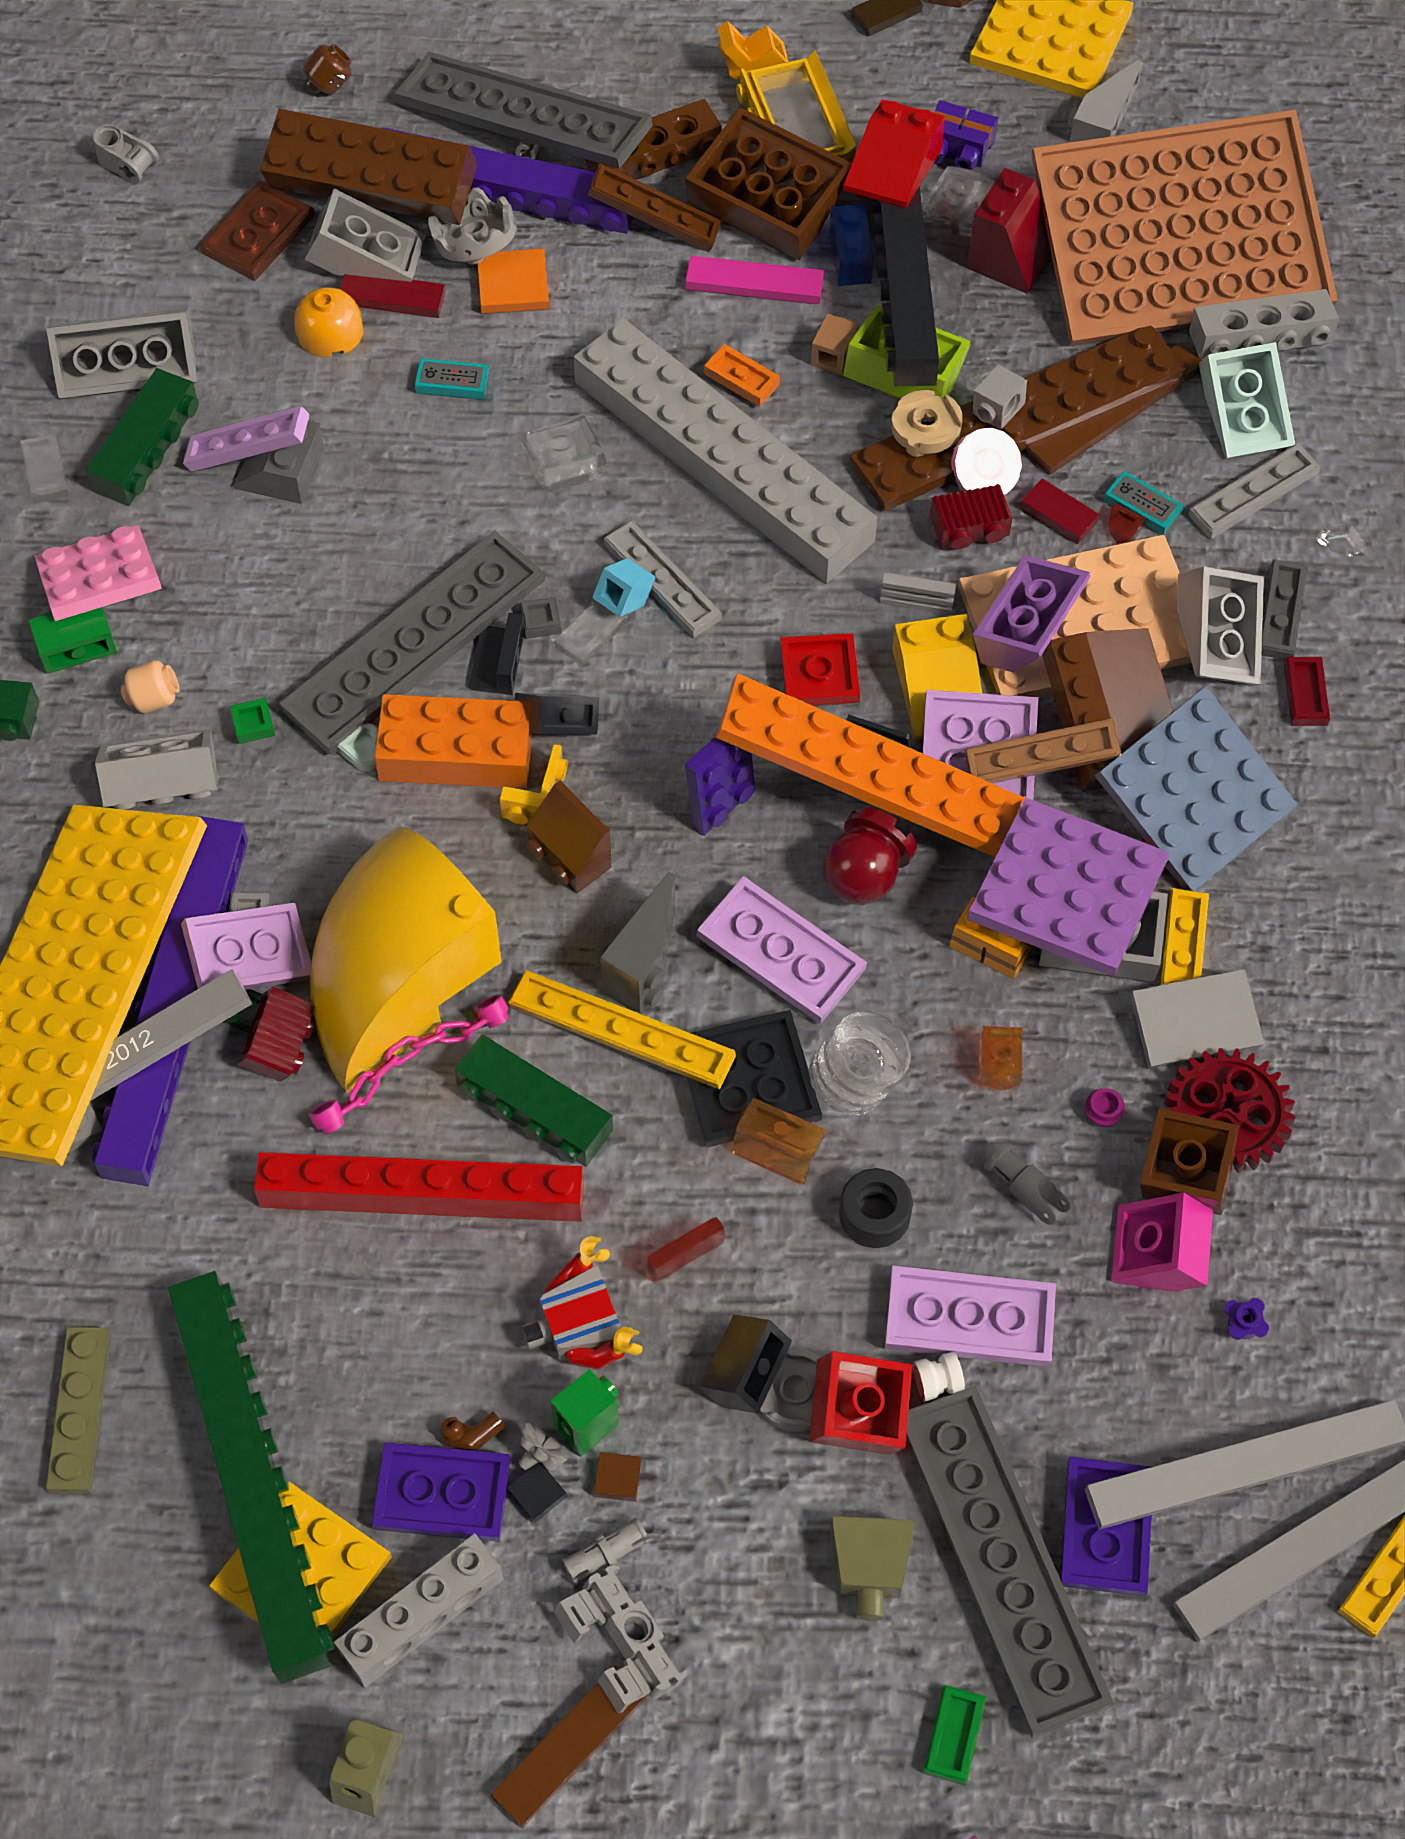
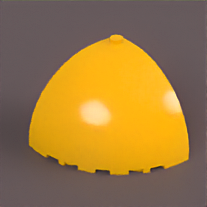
(393, 950)

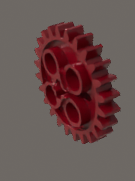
(1214, 1080)

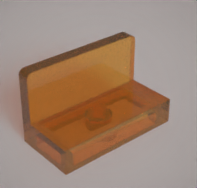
(777, 1140)

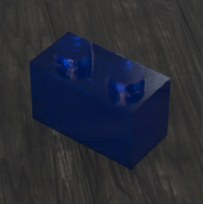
(851, 245)

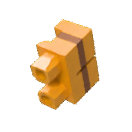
(1002, 951)

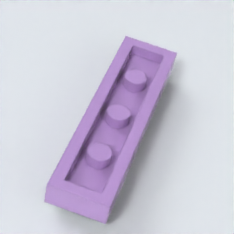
(246, 438)

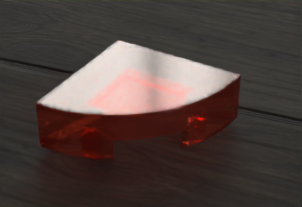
(1124, 524)

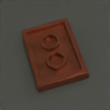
(257, 230)

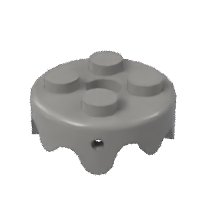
(481, 230)

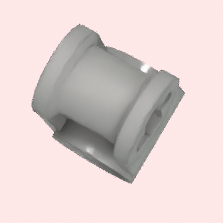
(123, 152)

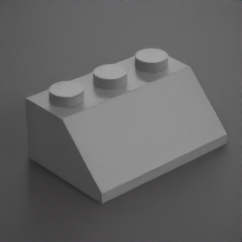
(157, 769)

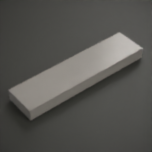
(1254, 491)
(671, 585)

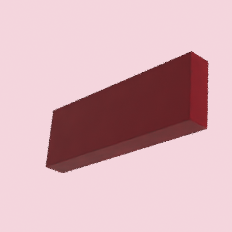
(399, 296)

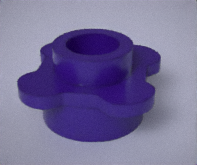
(1238, 1327)

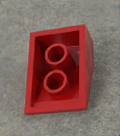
(895, 153)

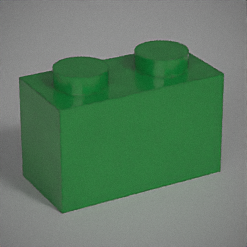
(72, 639)
(586, 1411)

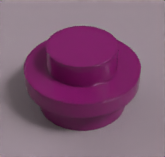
(1104, 1107)

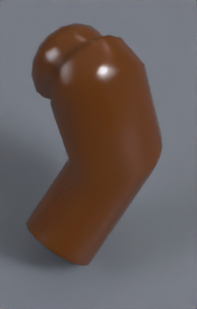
(469, 1436)

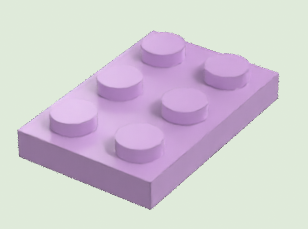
(257, 943)

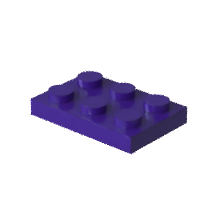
(717, 782)
(441, 1492)
(1105, 1558)

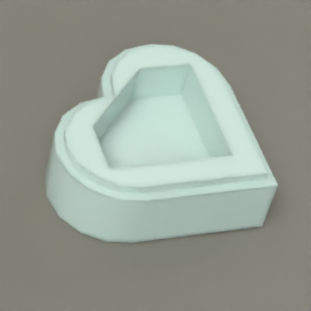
(361, 747)

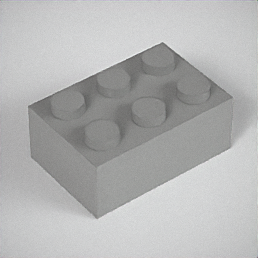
(1143, 953)

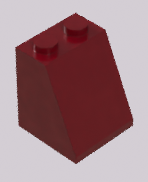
(1010, 233)

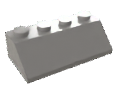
(120, 351)

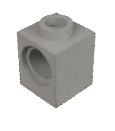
(999, 397)

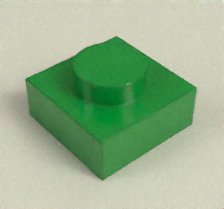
(252, 720)

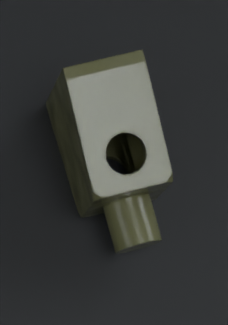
(870, 1560)
(364, 1766)

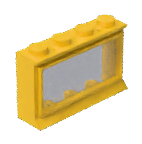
(800, 101)

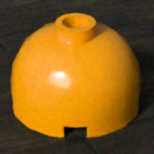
(328, 322)

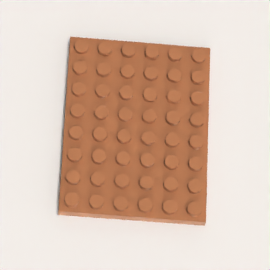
(1180, 222)

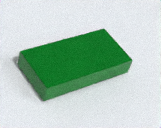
(954, 1735)

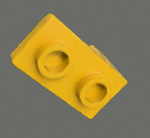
(521, 805)

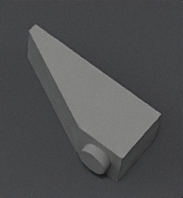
(1105, 106)

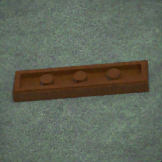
(654, 207)
(560, 1755)

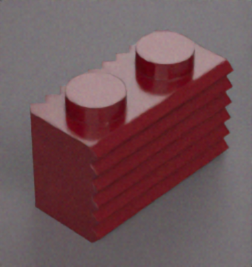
(970, 517)
(278, 1035)

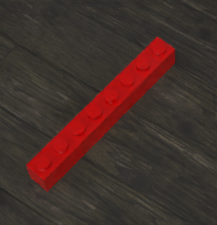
(419, 1186)

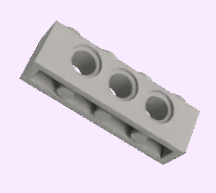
(1285, 319)
(419, 1610)

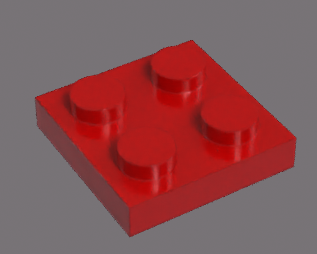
(820, 668)

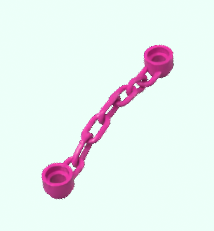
(329, 1114)

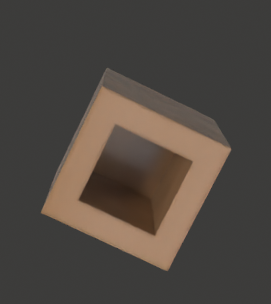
(832, 343)

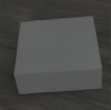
(540, 617)

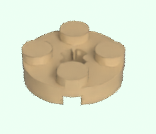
(926, 438)

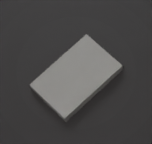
(1196, 1017)

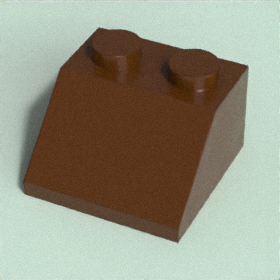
(569, 839)
(1191, 1158)

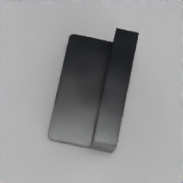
(498, 657)
(562, 713)

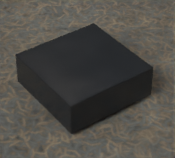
(537, 1492)

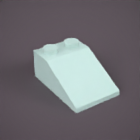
(1247, 400)

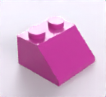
(1163, 1243)

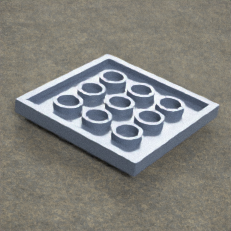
(1196, 789)

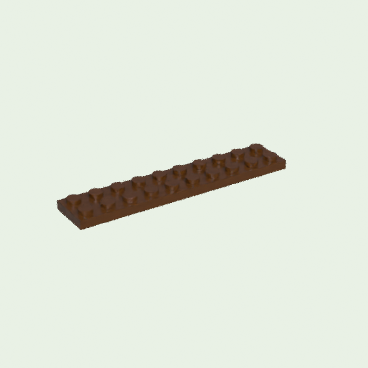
(1053, 402)

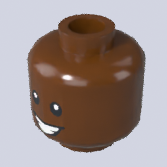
(327, 69)

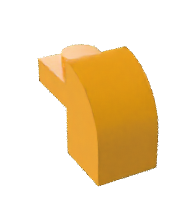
(751, 53)

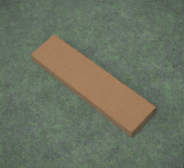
(1044, 752)

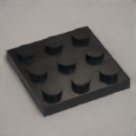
(766, 1067)

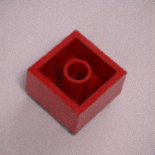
(860, 1403)

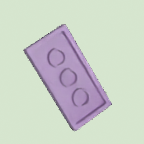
(781, 949)
(971, 1316)

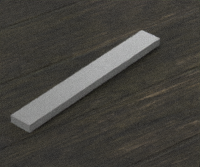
(1245, 1464)
(1294, 1554)

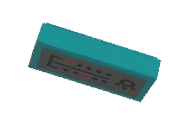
(452, 378)
(1141, 498)

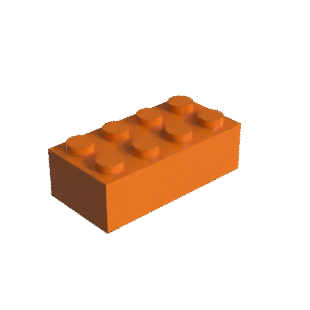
(454, 741)

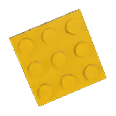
(340, 1556)

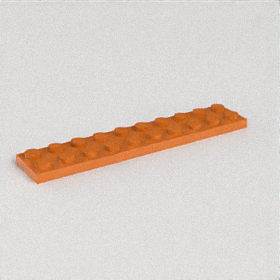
(867, 765)

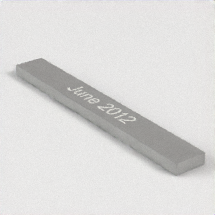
(172, 1029)

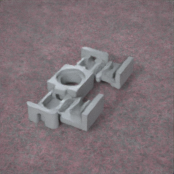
(651, 1664)

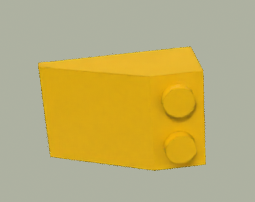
(936, 657)

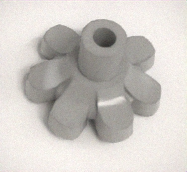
(540, 1449)

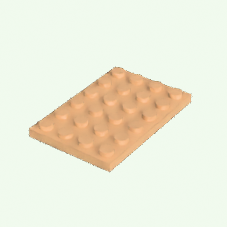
(1128, 589)

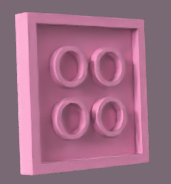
(97, 572)

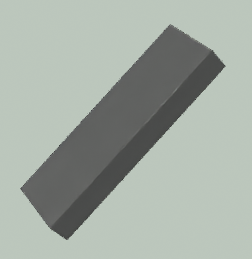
(1283, 608)

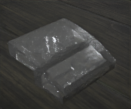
(956, 199)

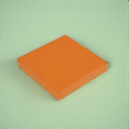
(513, 281)

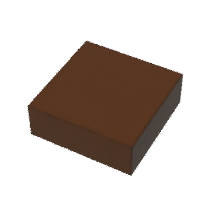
(618, 1477)

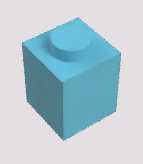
(623, 587)

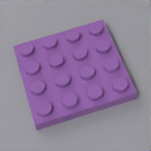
(1068, 886)

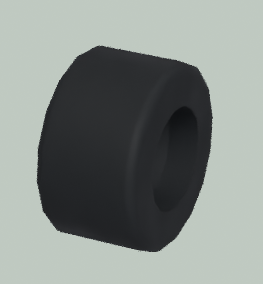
(880, 1184)

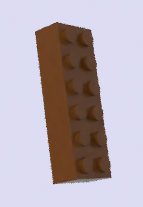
(369, 164)

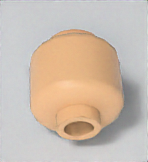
(150, 686)

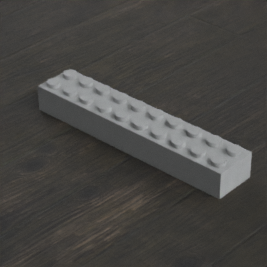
(725, 450)

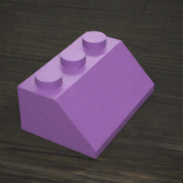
(1028, 613)

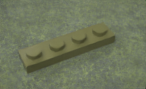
(78, 1411)

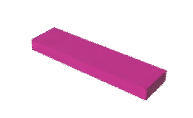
(754, 279)

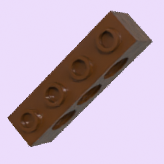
(671, 140)

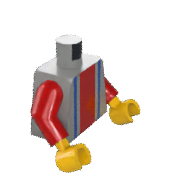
(581, 1315)

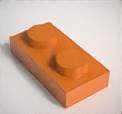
(742, 375)

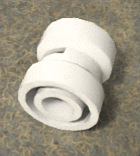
(934, 1378)

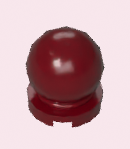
(867, 857)

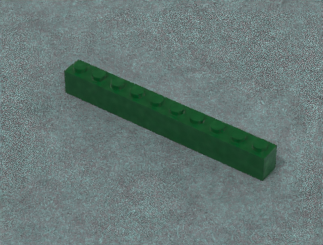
(250, 1480)

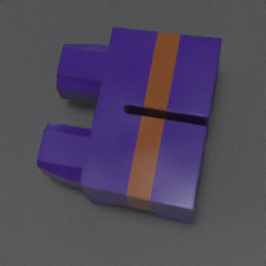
(965, 137)

